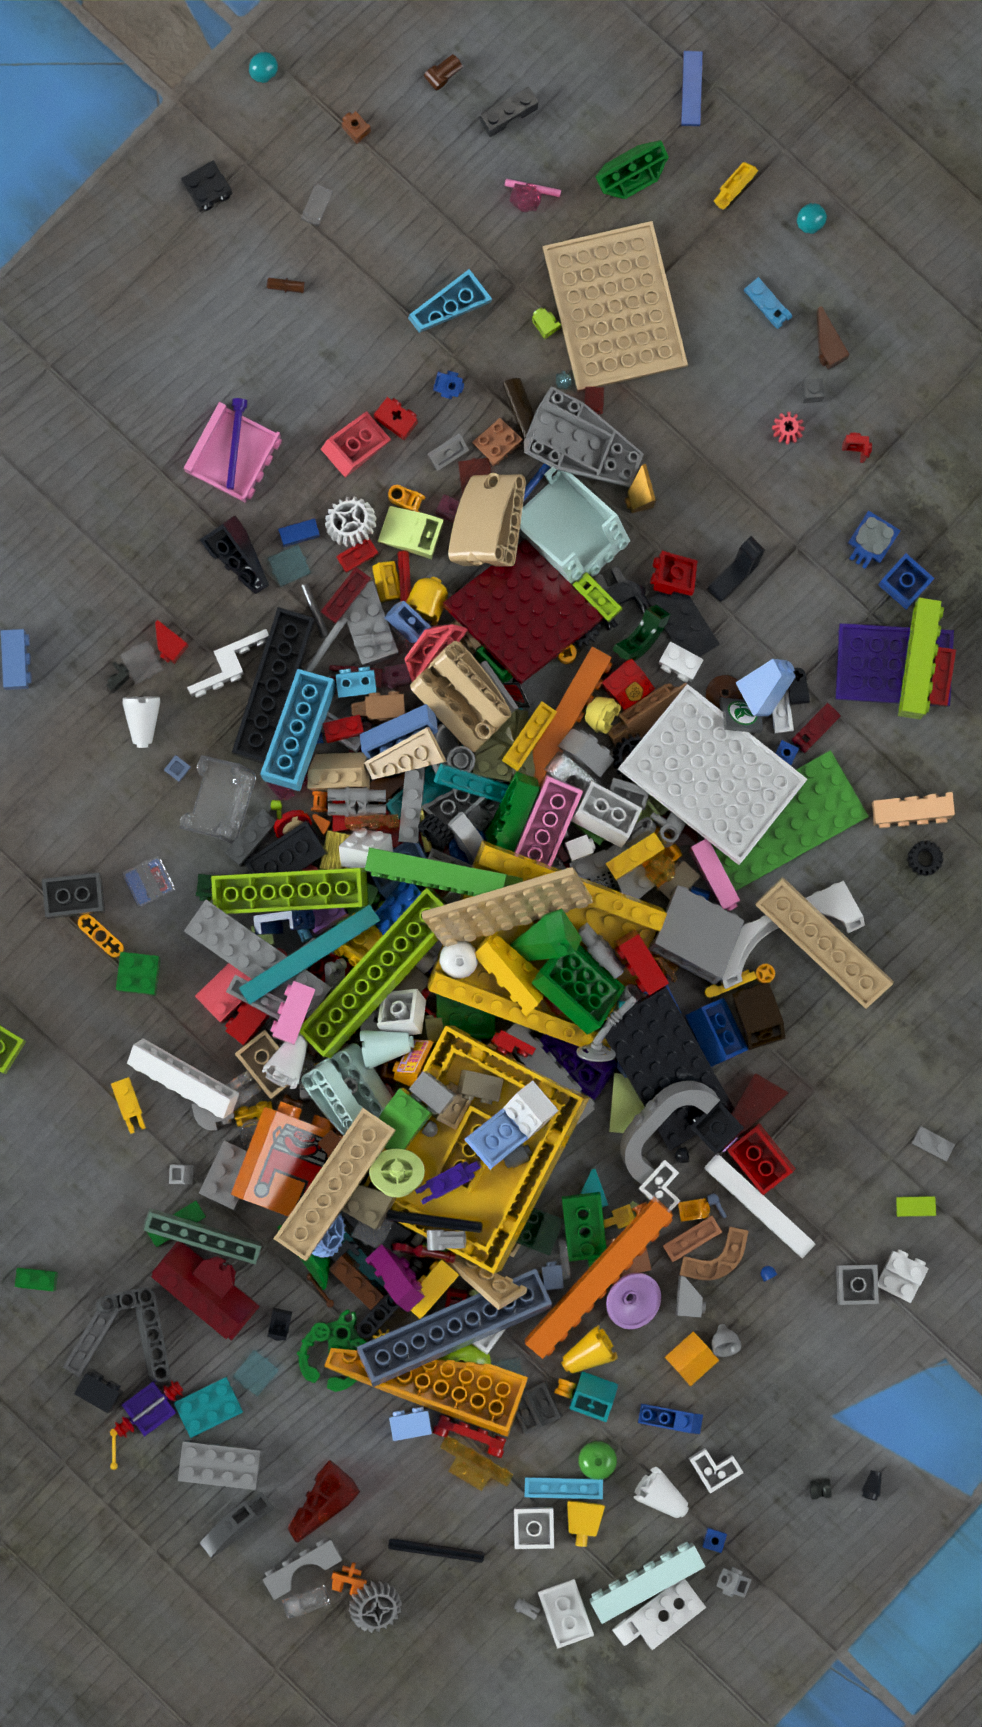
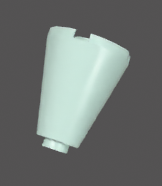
(384, 1046)

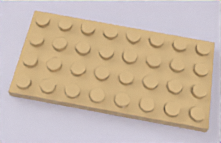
(507, 907)

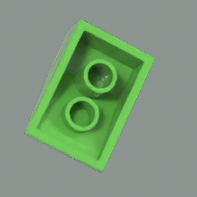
(406, 1117)

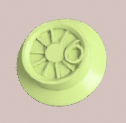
(397, 1172)

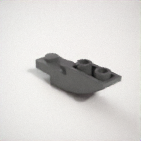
(234, 1523)

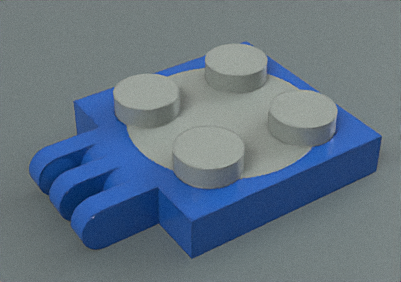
(872, 539)

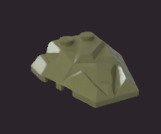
(490, 755)

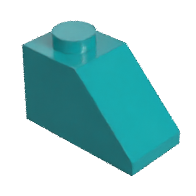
(593, 1185)

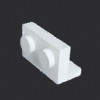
(680, 662)

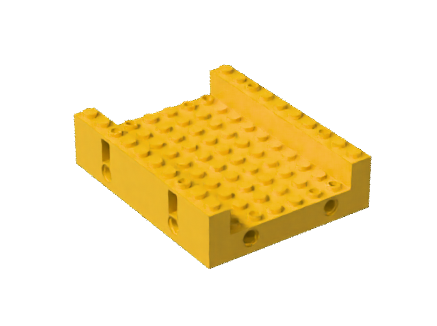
(609, 915)
(497, 1195)

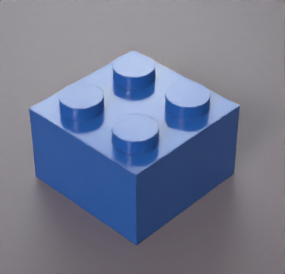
(906, 581)

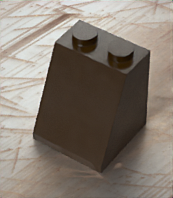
(759, 1015)

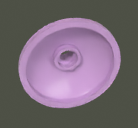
(639, 1307)

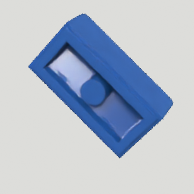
(299, 532)

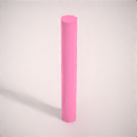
(542, 189)

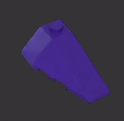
(588, 1074)

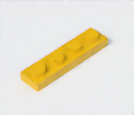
(529, 736)

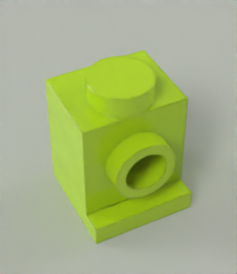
(545, 322)

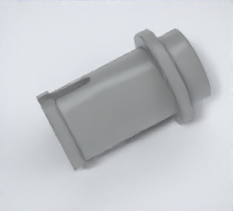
(526, 1608)

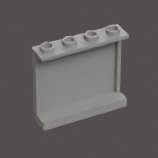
(697, 935)

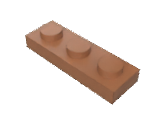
(692, 1238)

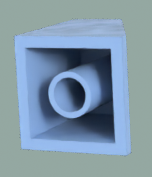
(766, 686)

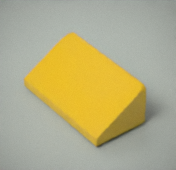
(386, 581)

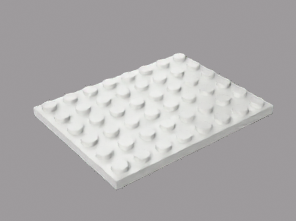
(711, 776)

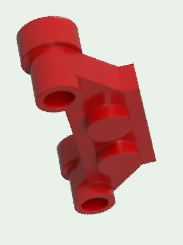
(495, 1444)

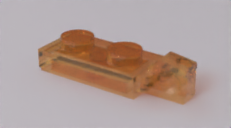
(372, 821)

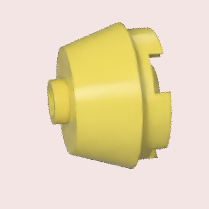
(601, 714)

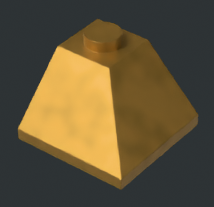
(640, 494)

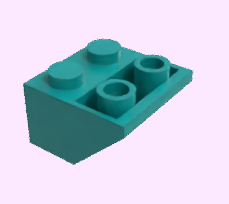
(594, 1396)

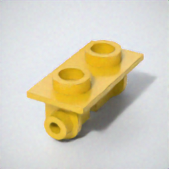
(245, 1113)

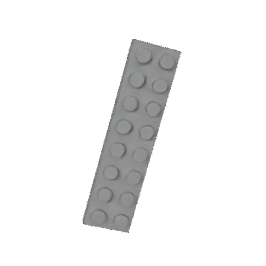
(247, 950)

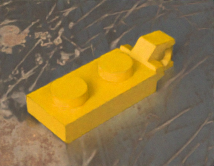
(735, 184)

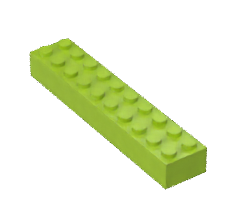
(372, 978)

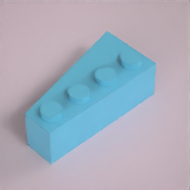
(453, 301)

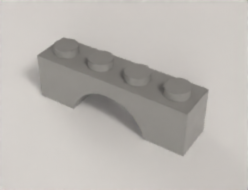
(280, 1580)

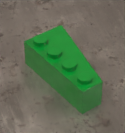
(513, 812)

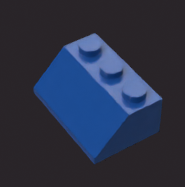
(717, 1032)

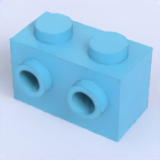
(356, 683)

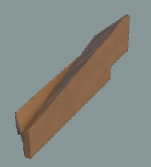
(644, 714)

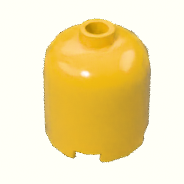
(428, 598)

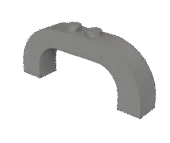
(654, 1115)

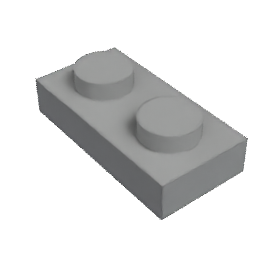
(448, 452)
(933, 1144)

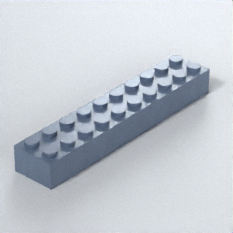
(449, 1331)

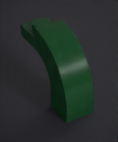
(644, 635)

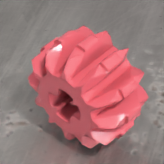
(785, 421)

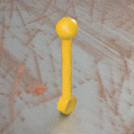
(113, 1465)

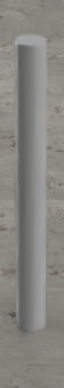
(326, 644)

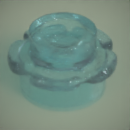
(563, 380)

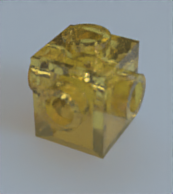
(660, 870)

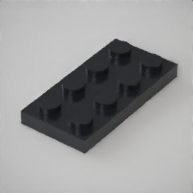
(686, 624)
(289, 853)

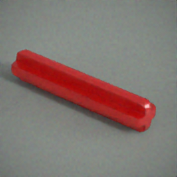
(404, 575)

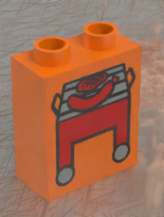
(282, 1159)

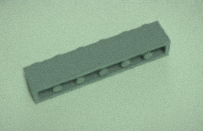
(202, 1236)

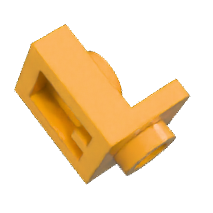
(694, 1209)

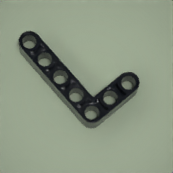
(746, 561)

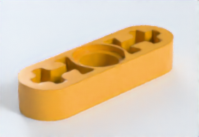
(93, 922)

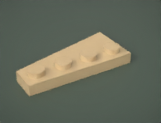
(410, 754)

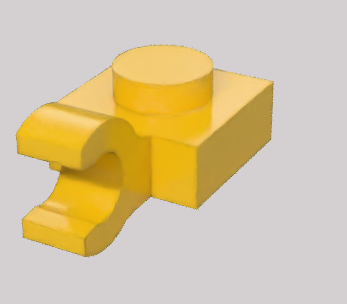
(621, 1217)

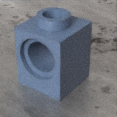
(552, 1276)

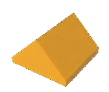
(691, 1358)

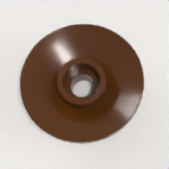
(721, 683)

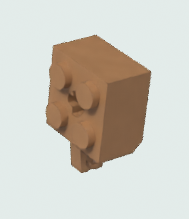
(379, 707)

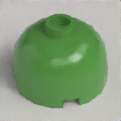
(597, 1460)

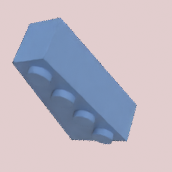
(396, 730)

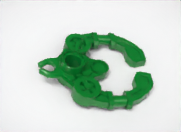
(328, 1331)

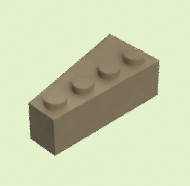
(369, 1205)

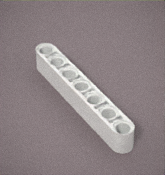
(759, 1206)

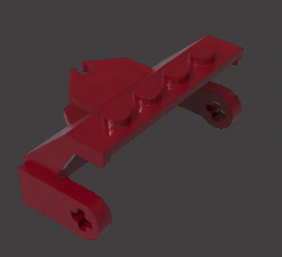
(206, 1289)

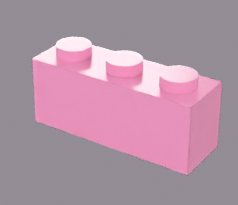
(292, 1012)

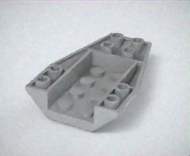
(579, 441)

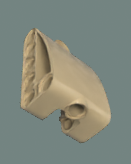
(488, 521)
(462, 696)

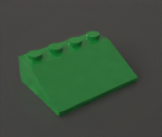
(579, 988)

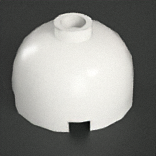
(458, 960)

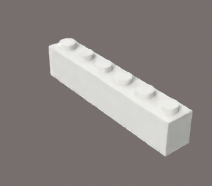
(183, 1078)

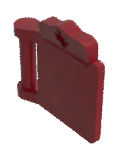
(421, 1251)

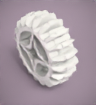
(355, 530)

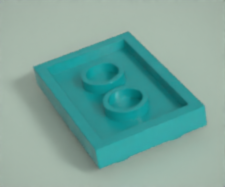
(208, 1407)

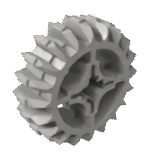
(371, 1602)

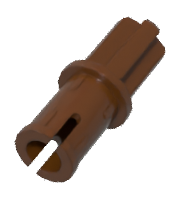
(285, 285)

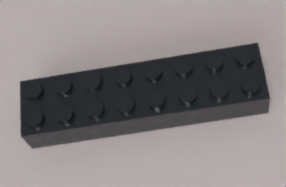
(272, 683)

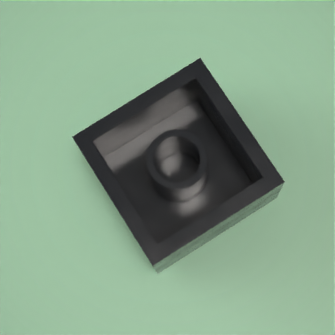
(98, 1391)

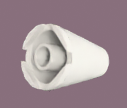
(141, 718)
(287, 1063)
(661, 1494)

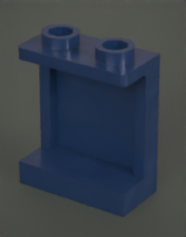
(272, 922)

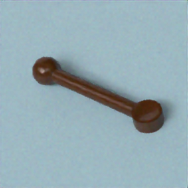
(329, 1302)

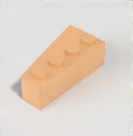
(913, 810)

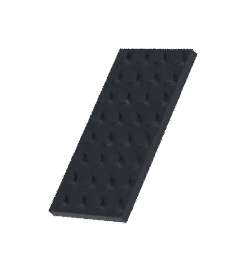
(659, 1051)

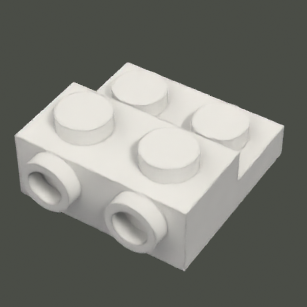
(902, 1275)

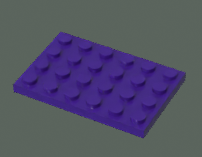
(874, 661)

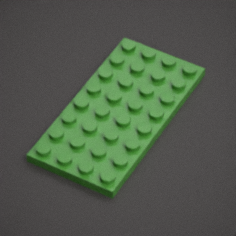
(814, 815)

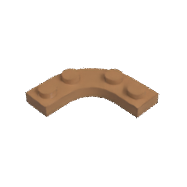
(723, 1264)

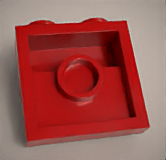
(674, 574)
(506, 1043)

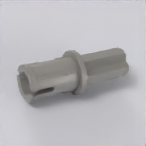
(372, 639)

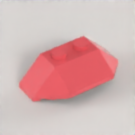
(430, 646)

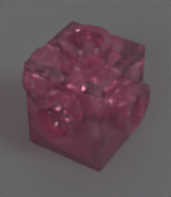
(525, 197)

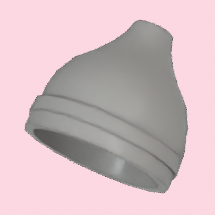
(461, 758)
(725, 1342)

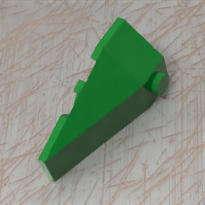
(548, 938)

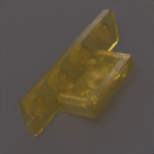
(472, 1466)

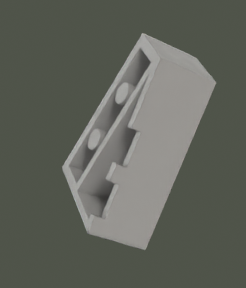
(635, 882)

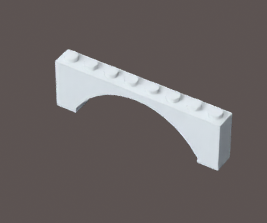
(833, 902)

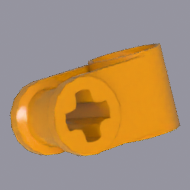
(407, 498)

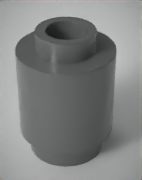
(518, 1156)

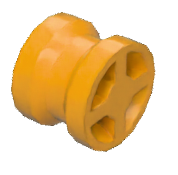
(565, 656)
(767, 971)
(565, 1388)

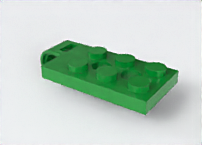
(578, 1245)

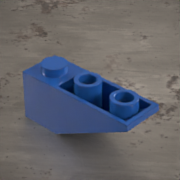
(670, 1418)

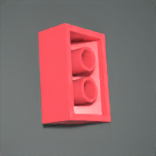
(214, 994)

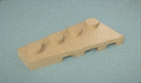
(491, 1286)

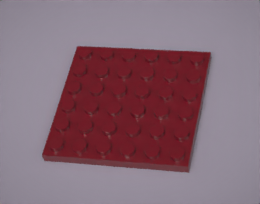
(523, 612)

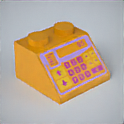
(413, 1062)

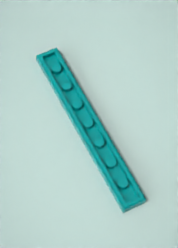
(309, 954)

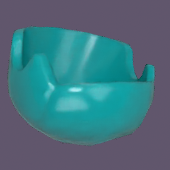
(263, 67)
(811, 218)

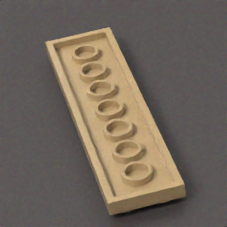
(824, 943)
(334, 1184)

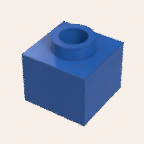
(793, 751)
(711, 1533)

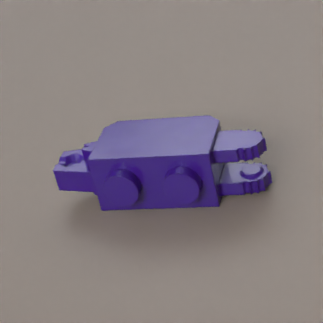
(449, 1180)

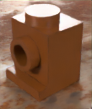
(357, 132)

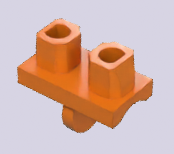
(340, 1578)

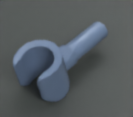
(713, 1199)

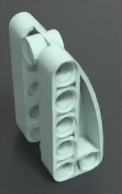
(332, 1094)

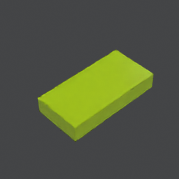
(915, 1206)

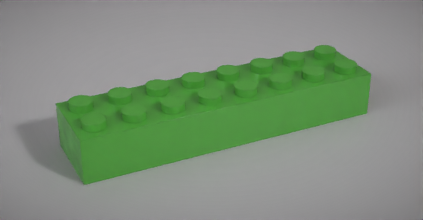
(435, 873)

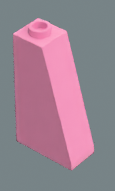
(714, 874)

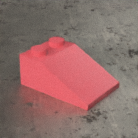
(355, 444)

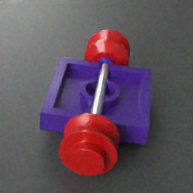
(148, 1409)

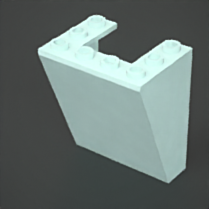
(572, 527)

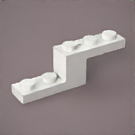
(229, 663)

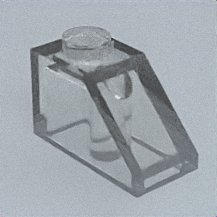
(305, 1602)

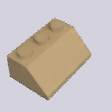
(338, 771)

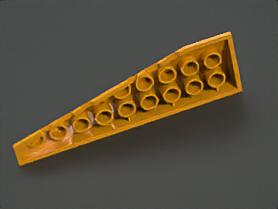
(462, 1390)

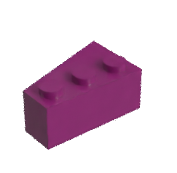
(398, 1277)

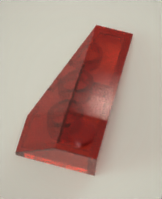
(328, 1497)

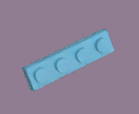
(563, 1488)

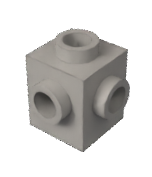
(733, 1582)

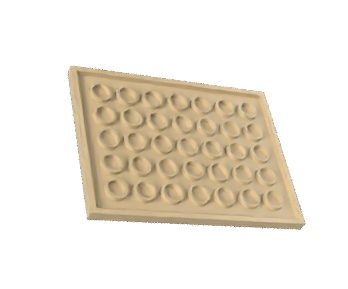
(615, 306)

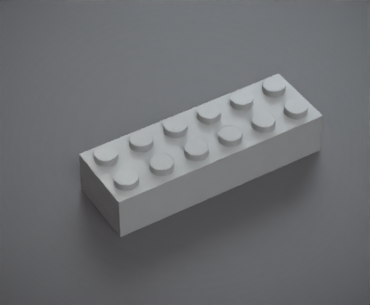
(545, 1064)

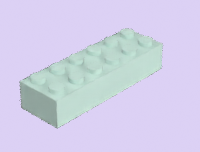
(647, 1582)

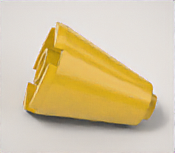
(589, 1352)

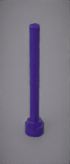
(239, 406)

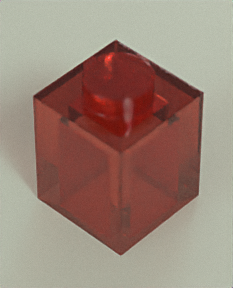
(594, 398)

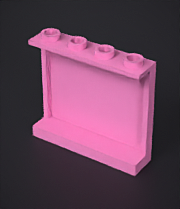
(212, 453)

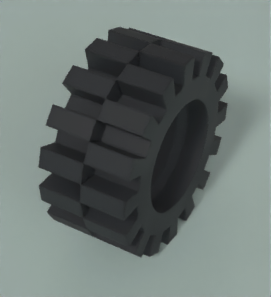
(436, 831)
(931, 848)

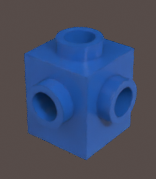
(442, 384)

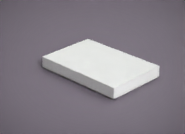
(565, 1613)

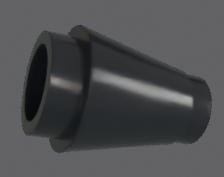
(872, 1486)

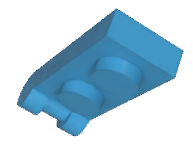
(767, 302)

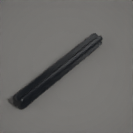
(434, 1221)
(436, 1550)

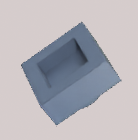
(177, 768)

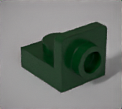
(204, 887)

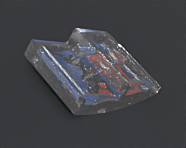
(148, 881)

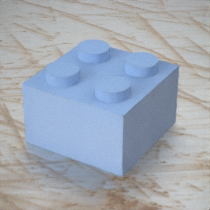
(410, 1424)

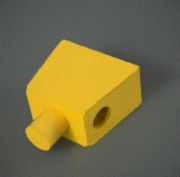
(584, 1520)

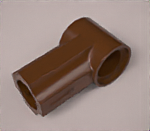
(439, 75)

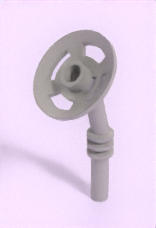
(596, 1050)

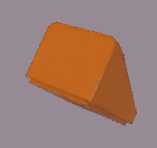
(322, 823)

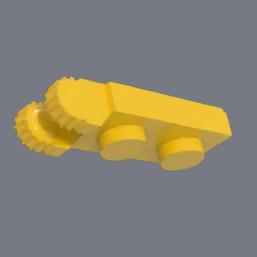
(714, 990)
(128, 1103)

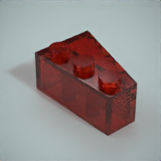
(756, 1100)

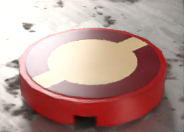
(290, 821)

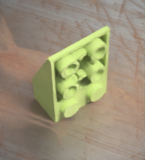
(411, 531)

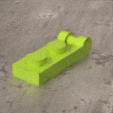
(597, 597)

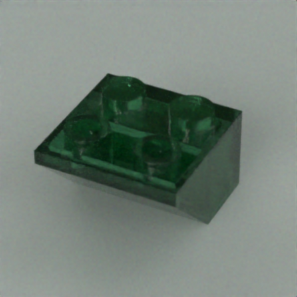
(540, 1231)

